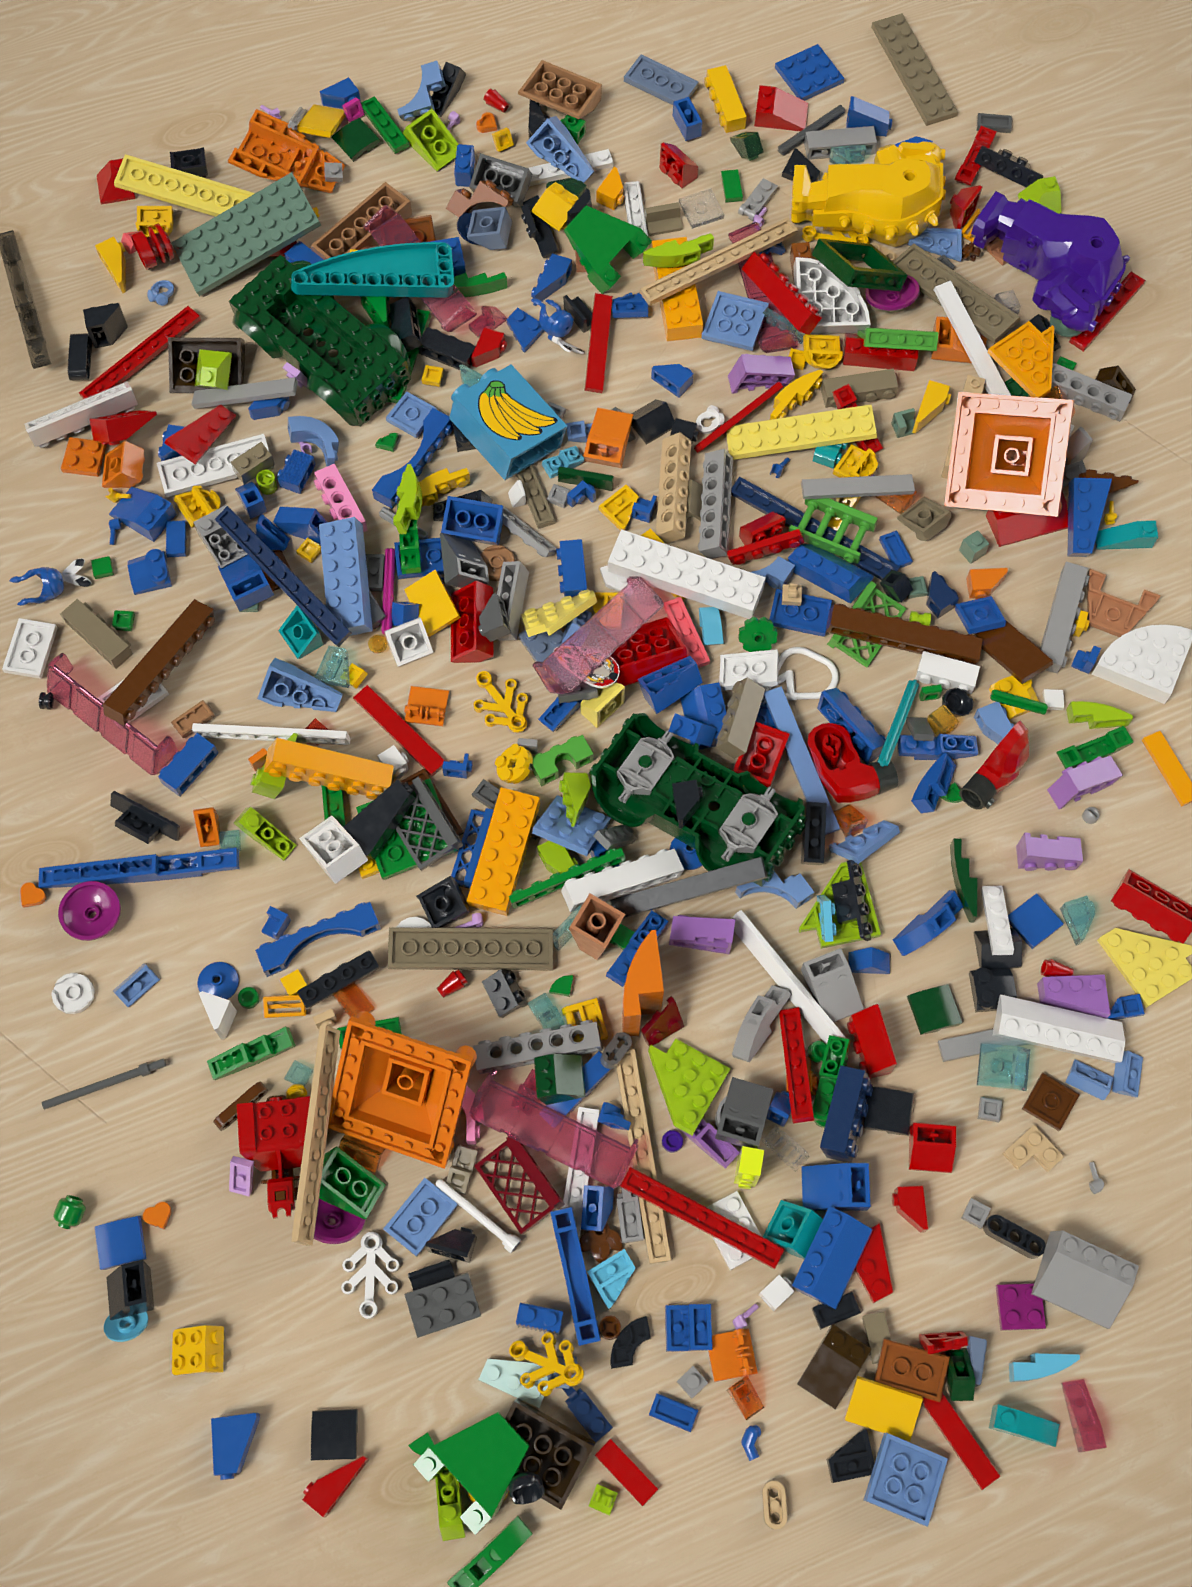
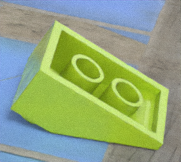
(431, 140)
(268, 785)

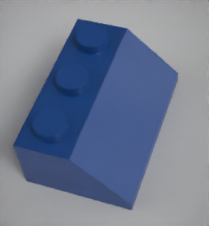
(473, 520)
(705, 706)

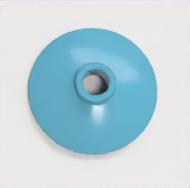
(126, 1327)

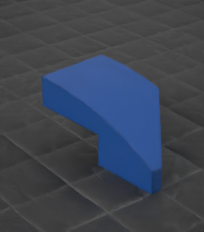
(1127, 1007)

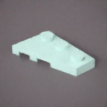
(506, 1377)

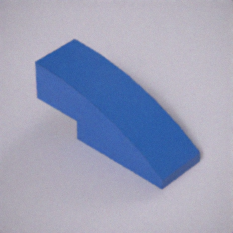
(934, 784)

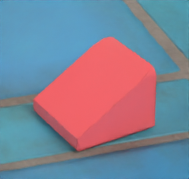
(128, 243)

